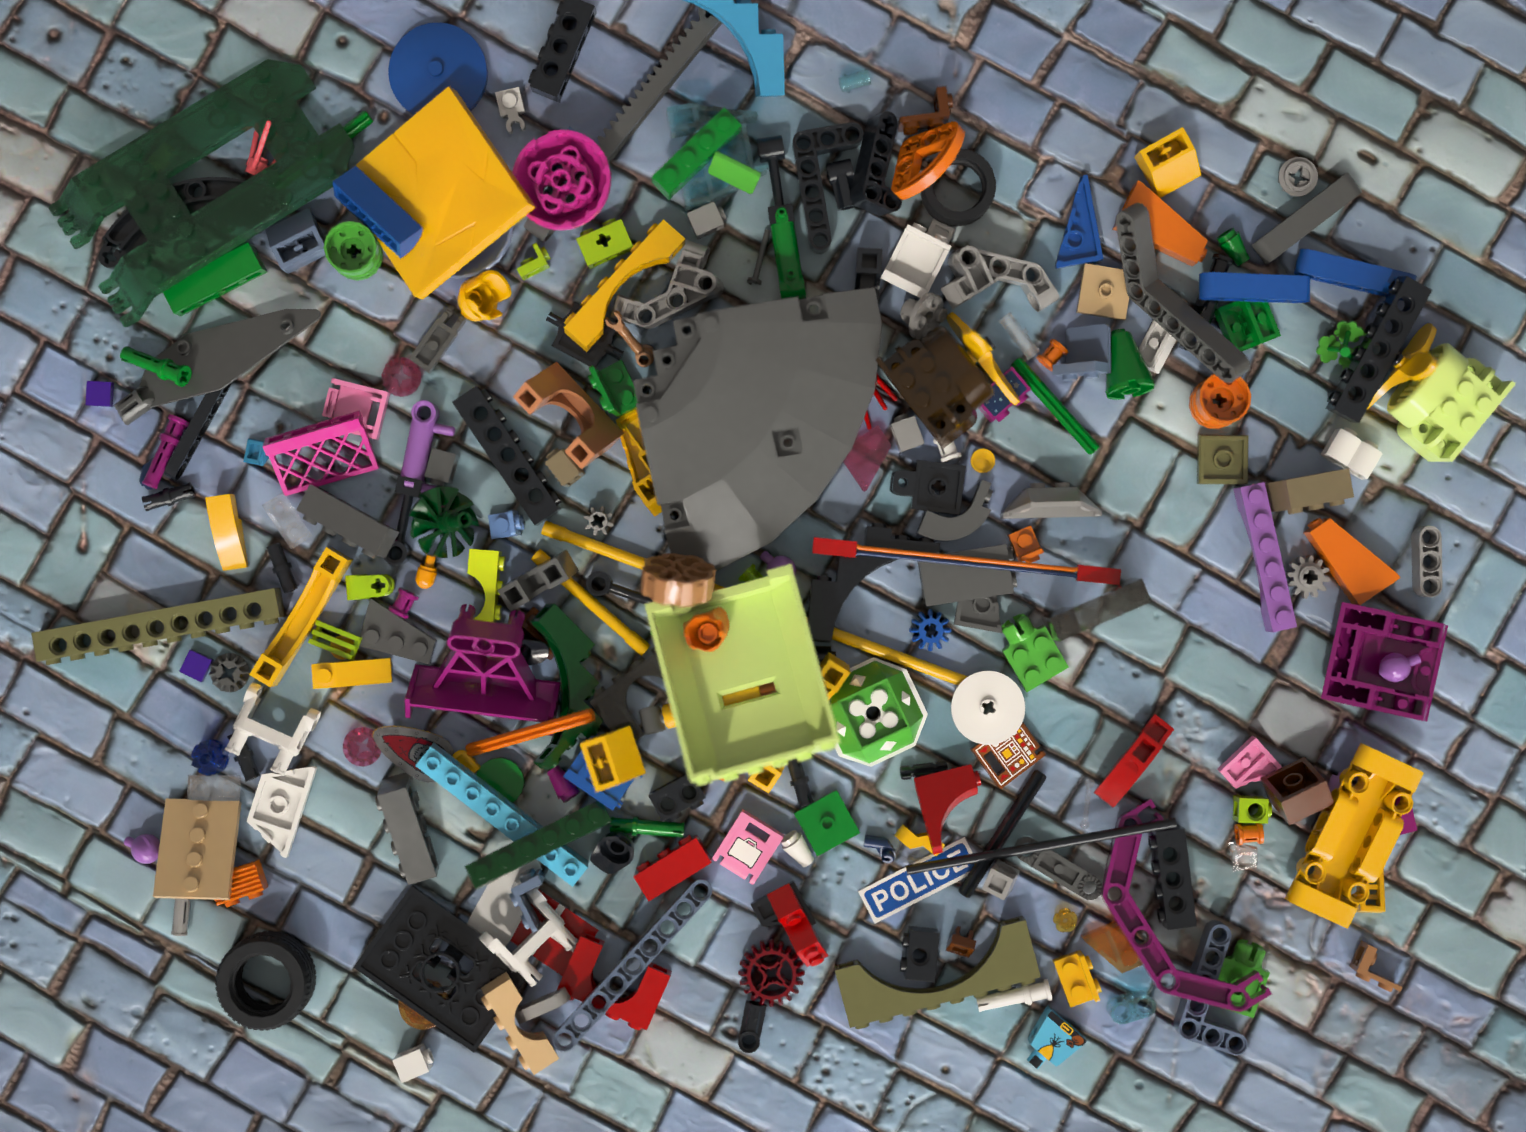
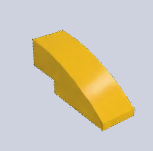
(227, 531)

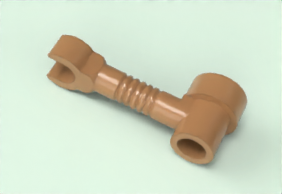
(638, 349)

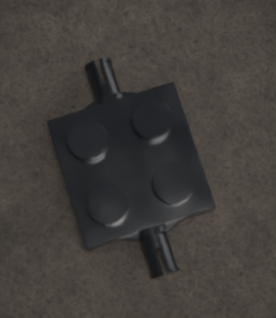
(595, 353)

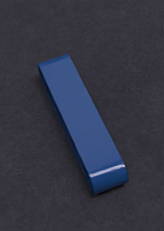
(1346, 272)
(1254, 287)

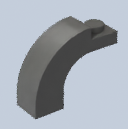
(947, 529)

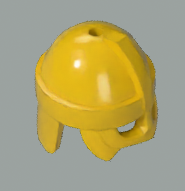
(481, 294)

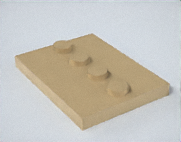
(197, 849)

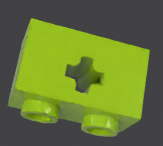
(598, 254)

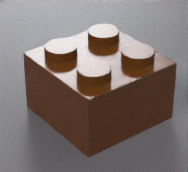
(1297, 790)

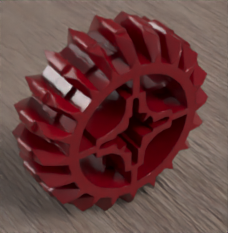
(758, 990)

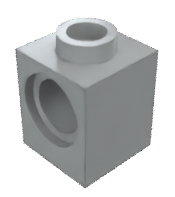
(707, 219)
(906, 432)
(1000, 880)

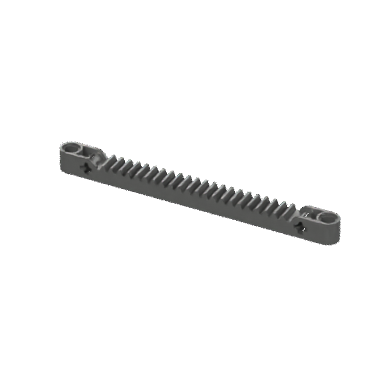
(647, 98)

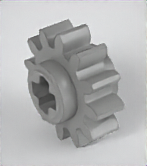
(1307, 567)

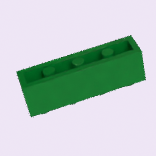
(696, 153)
(215, 279)

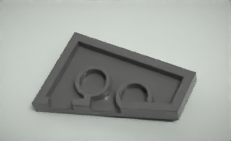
(979, 614)
(394, 635)

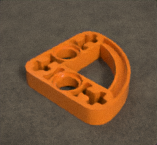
(947, 141)

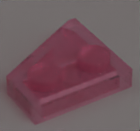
(867, 456)

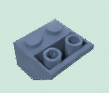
(296, 241)

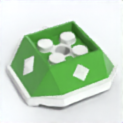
(900, 715)

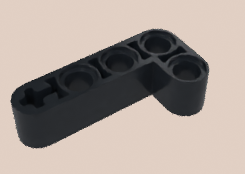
(878, 133)

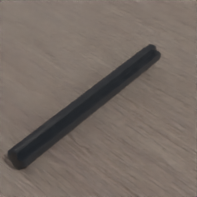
(1003, 831)

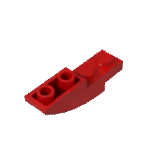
(1134, 761)

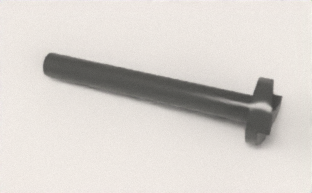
(754, 279)

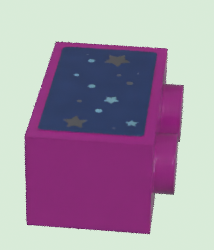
(997, 406)

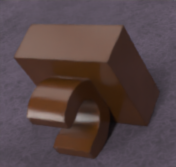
(961, 945)

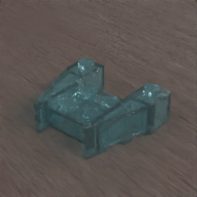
(689, 120)

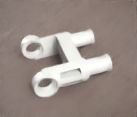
(288, 746)
(551, 926)

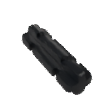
(919, 770)

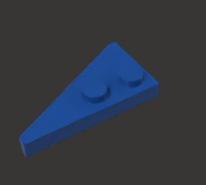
(1081, 235)

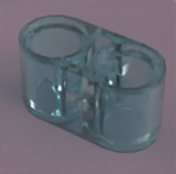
(1131, 1012)

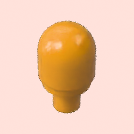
(426, 573)

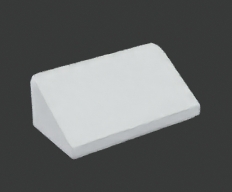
(1156, 347)

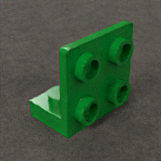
(615, 387)

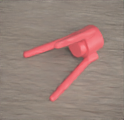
(255, 162)

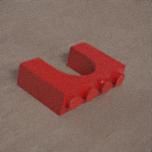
(635, 1008)

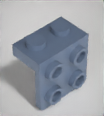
(1088, 352)
(527, 881)

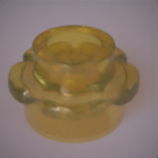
(1069, 925)

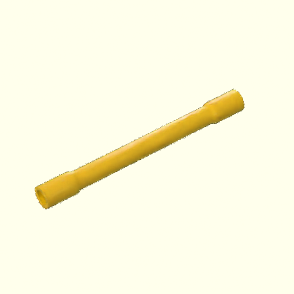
(632, 638)

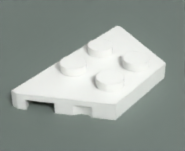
(280, 806)

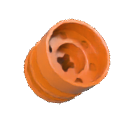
(1234, 401)

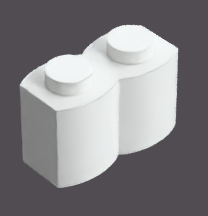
(1350, 452)

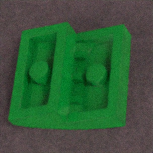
(1247, 323)

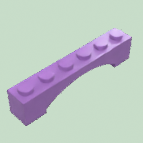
(1274, 591)

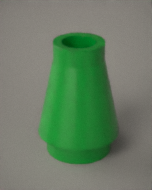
(1233, 246)

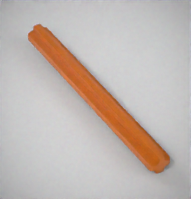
(530, 732)

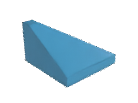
(255, 453)

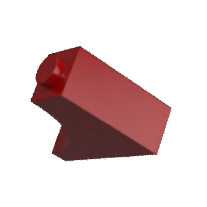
(939, 795)

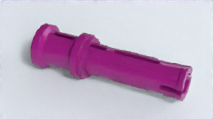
(169, 440)

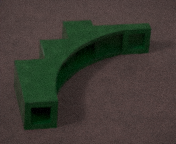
(569, 648)

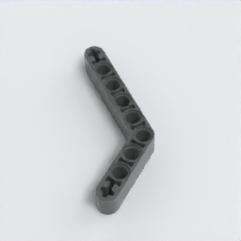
(1164, 305)

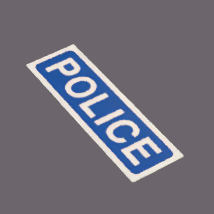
(904, 890)

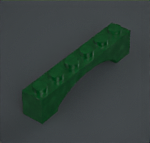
(537, 844)

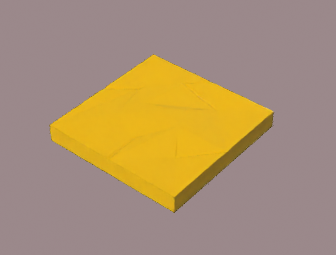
(451, 184)

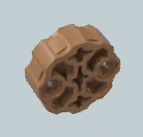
(678, 579)

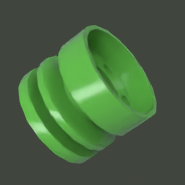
(344, 241)

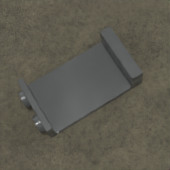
(959, 583)

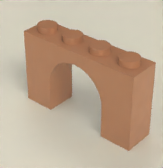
(559, 388)

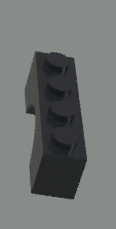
(868, 269)

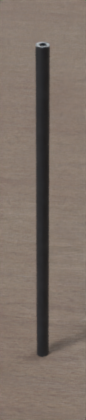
(1041, 846)

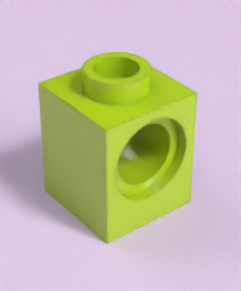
(1240, 809)

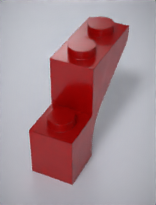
(797, 926)

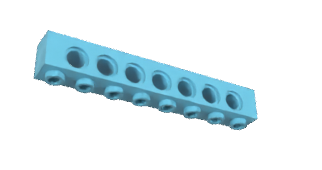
(496, 809)

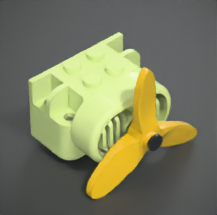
(1440, 396)

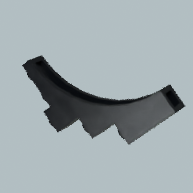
(828, 596)

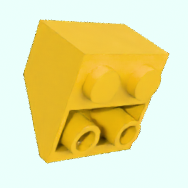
(1169, 163)
(612, 758)

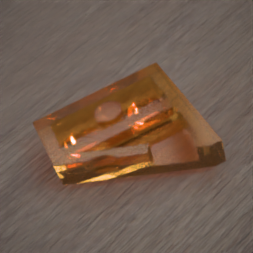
(1113, 946)

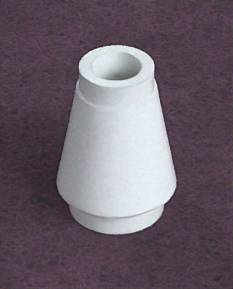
(797, 848)

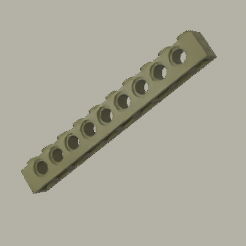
(47, 641)

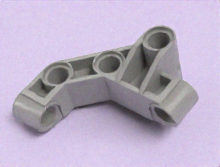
(979, 275)
(687, 280)

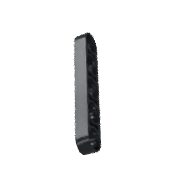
(194, 433)

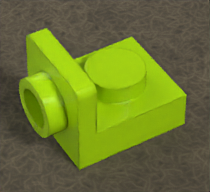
(532, 266)

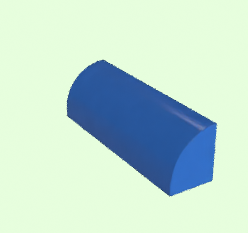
(377, 211)

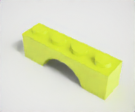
(486, 568)

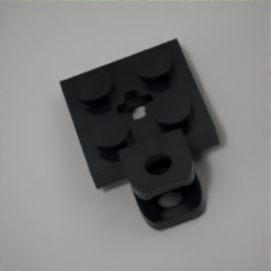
(919, 486)

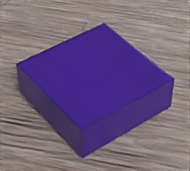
(99, 393)
(196, 665)

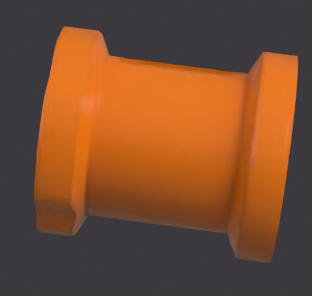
(1052, 354)
(1249, 833)

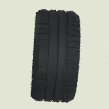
(238, 1002)

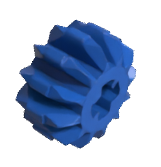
(938, 627)

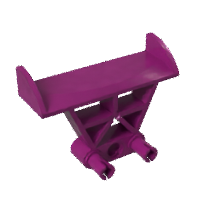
(484, 684)

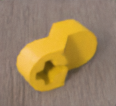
(914, 840)

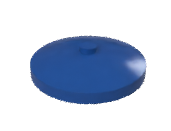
(432, 60)

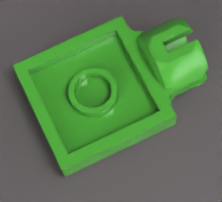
(1031, 652)
(1242, 962)

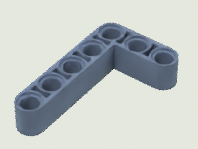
(1197, 1015)

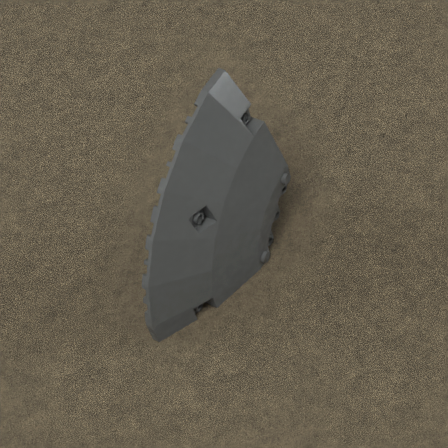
(734, 398)

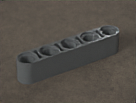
(1306, 218)

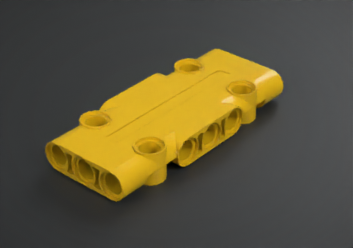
(1354, 836)

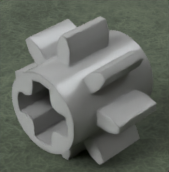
(606, 523)

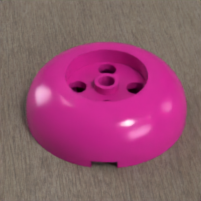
(575, 154)

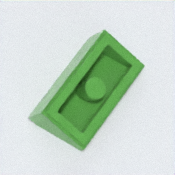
(734, 172)

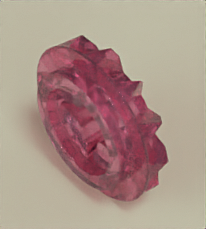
(392, 384)
(351, 748)

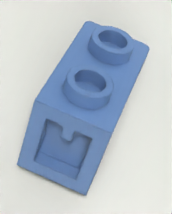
(506, 524)

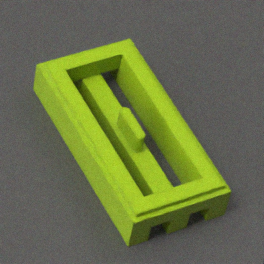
(317, 633)

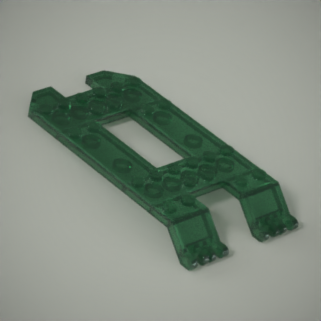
(185, 241)

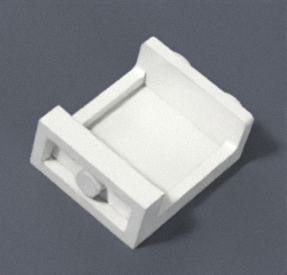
(916, 260)

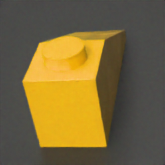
(351, 673)

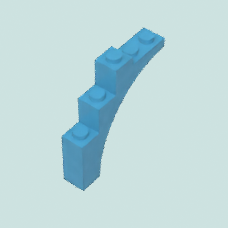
(762, 50)

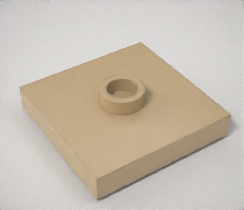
(1103, 292)

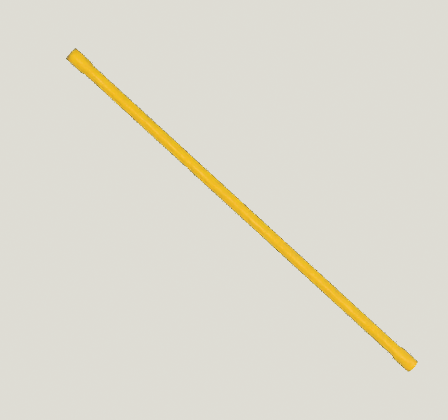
(563, 534)

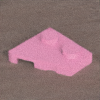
(1248, 764)

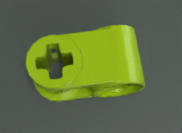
(365, 586)

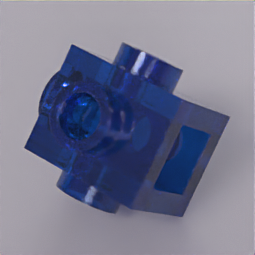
(218, 757)

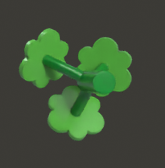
(1329, 347)

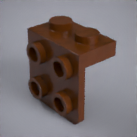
(942, 106)

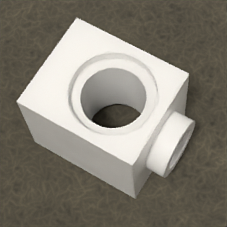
(413, 1062)

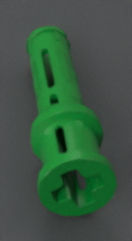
(164, 368)

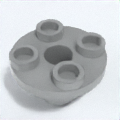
(923, 315)

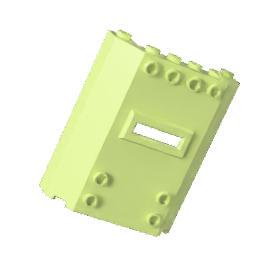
(763, 645)

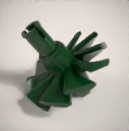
(443, 513)

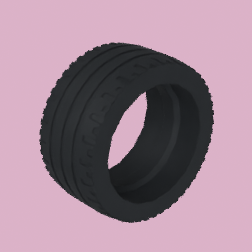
(960, 218)

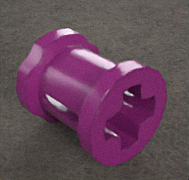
(403, 603)

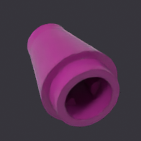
(563, 788)

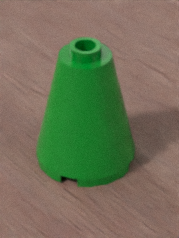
(1128, 368)

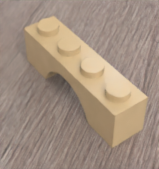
(533, 1046)

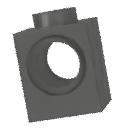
(441, 467)

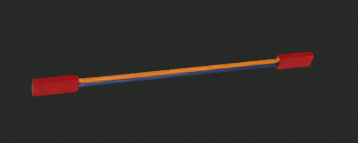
(1083, 572)

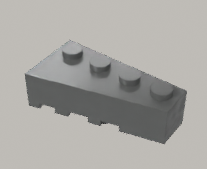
(406, 828)

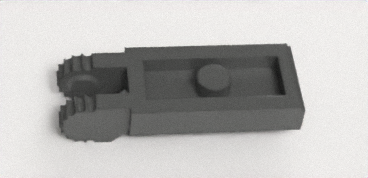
(437, 341)

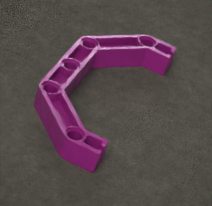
(1150, 952)

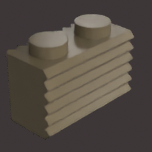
(563, 467)

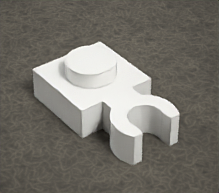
(510, 106)

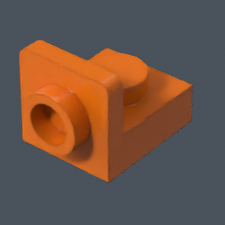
(1025, 545)

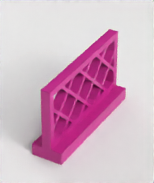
(319, 433)

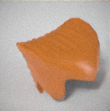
(707, 630)

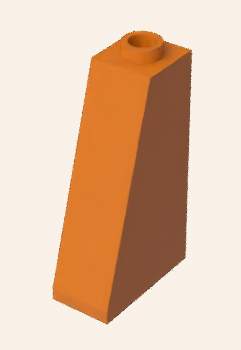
(1169, 230)
(1349, 562)

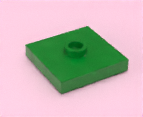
(826, 822)

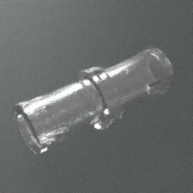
(1019, 336)

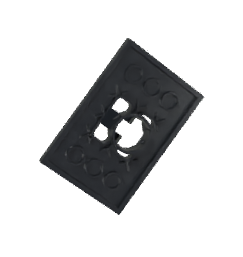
(407, 941)

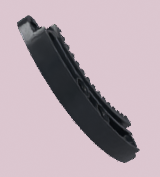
(129, 236)

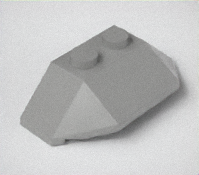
(1050, 503)

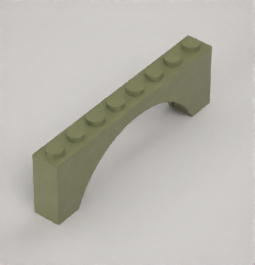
(1005, 963)

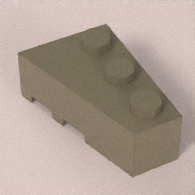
(1310, 491)

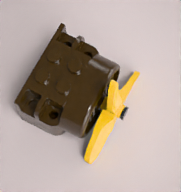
(943, 379)

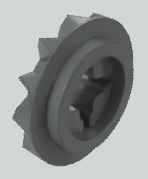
(240, 674)

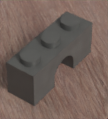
(537, 580)

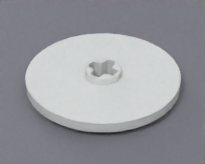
(1007, 706)

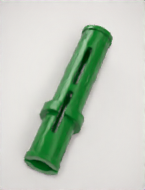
(647, 827)

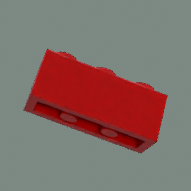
(672, 866)

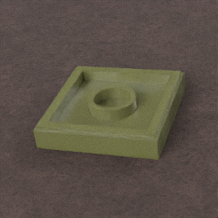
(1222, 459)

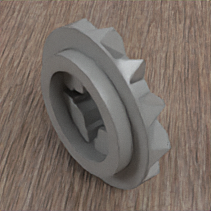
(1307, 172)

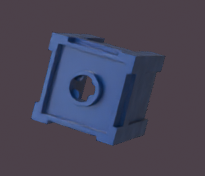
(580, 776)

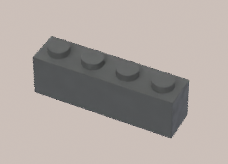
(348, 521)

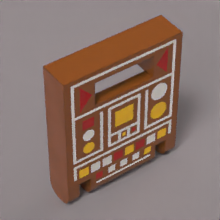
(1013, 755)

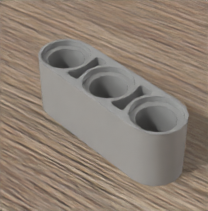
(1419, 551)

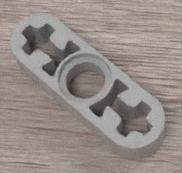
(542, 1005)

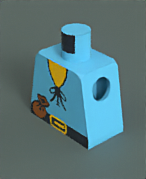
(1053, 1039)

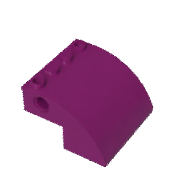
(1360, 644)

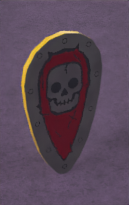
(406, 746)

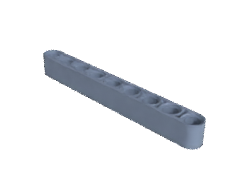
(628, 976)

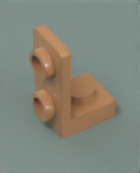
(1363, 959)

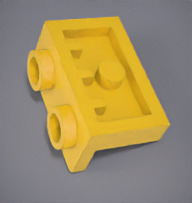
(1076, 978)

